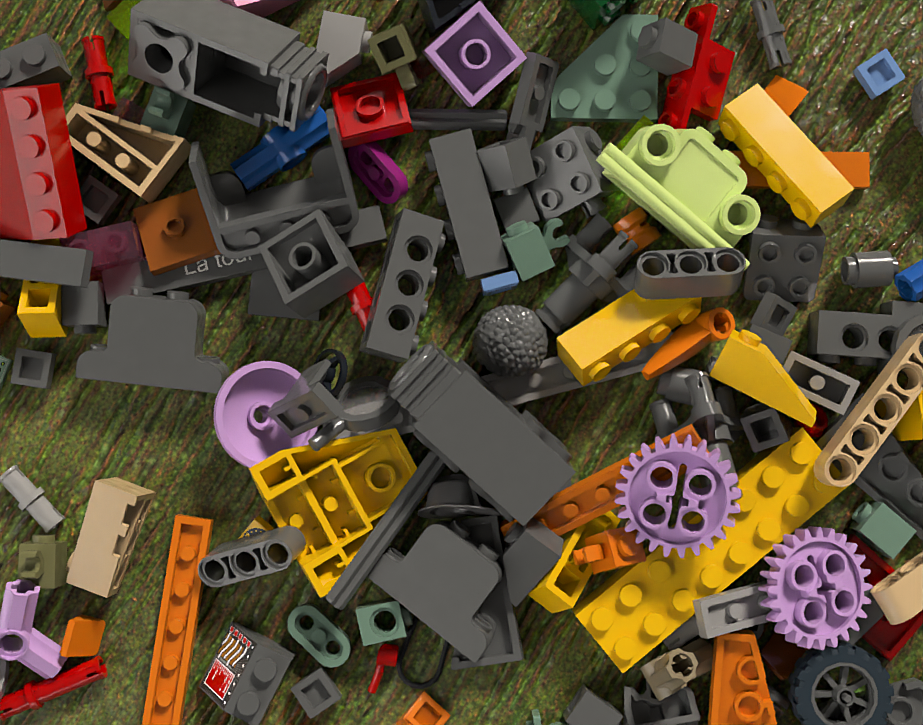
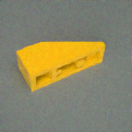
(41, 305)
(757, 373)
(565, 580)

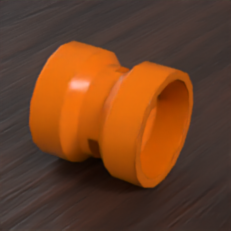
(637, 229)

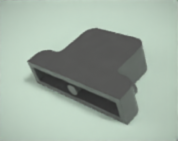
(155, 344)
(444, 583)

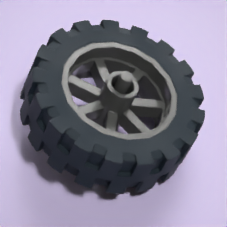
(817, 663)

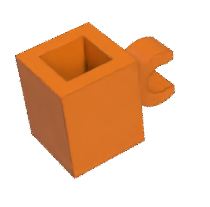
(610, 550)

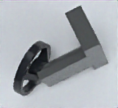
(311, 397)

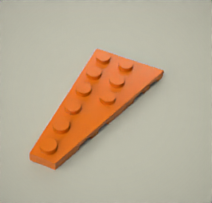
(739, 682)

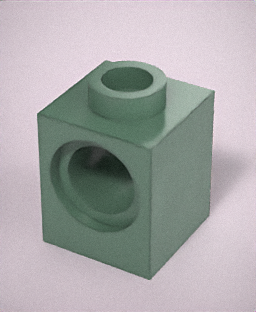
(881, 528)
(371, 631)

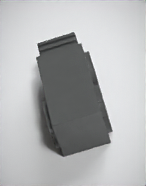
(227, 60)
(476, 430)

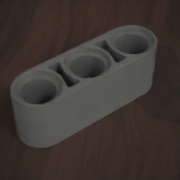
(689, 273)
(262, 546)

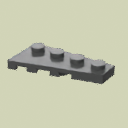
(888, 476)
(497, 609)

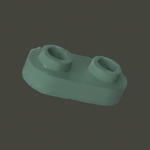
(316, 637)

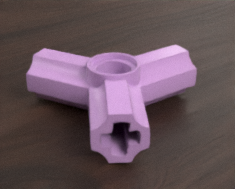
(31, 646)

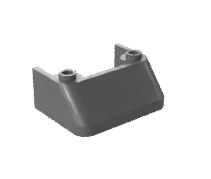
(248, 220)

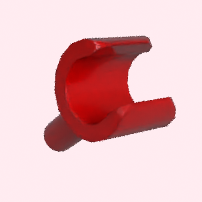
(386, 656)

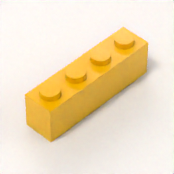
(784, 156)
(621, 332)

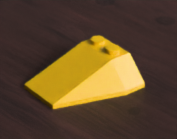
(334, 496)

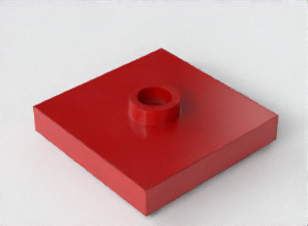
(370, 110)

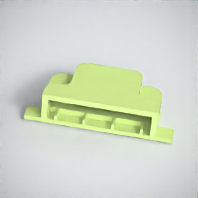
(685, 184)

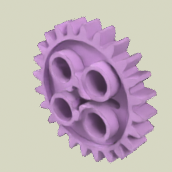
(711, 502)
(815, 587)

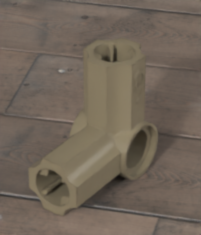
(676, 668)

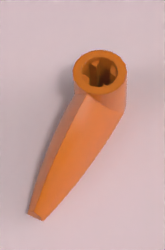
(689, 340)

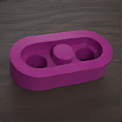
(378, 172)

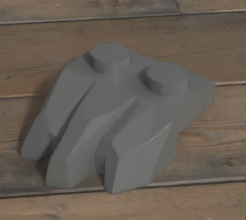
(646, 710)

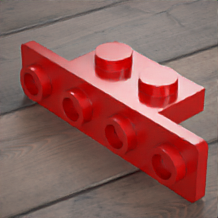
(704, 85)

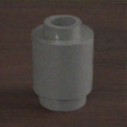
(868, 269)
(673, 386)

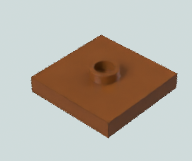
(175, 232)

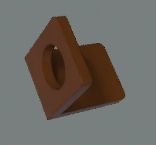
(780, 654)

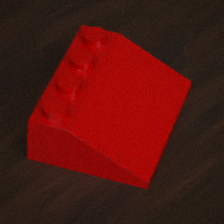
(37, 166)

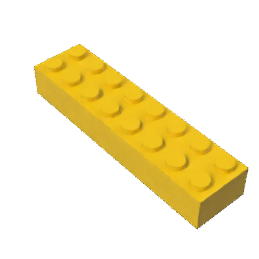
(655, 597)

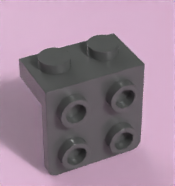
(568, 172)
(783, 259)

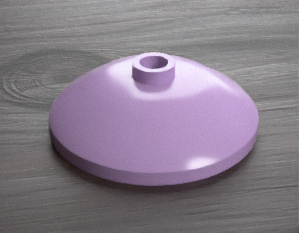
(241, 395)

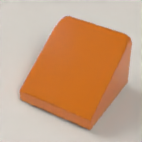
(785, 94)
(82, 636)
(424, 712)

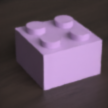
(474, 54)

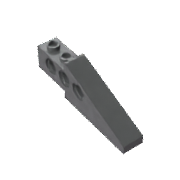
(827, 329)

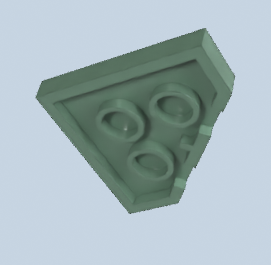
(608, 80)

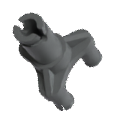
(591, 275)
(712, 416)

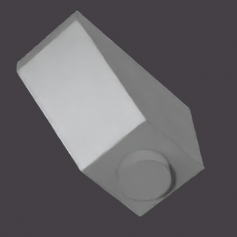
(345, 41)
(821, 382)

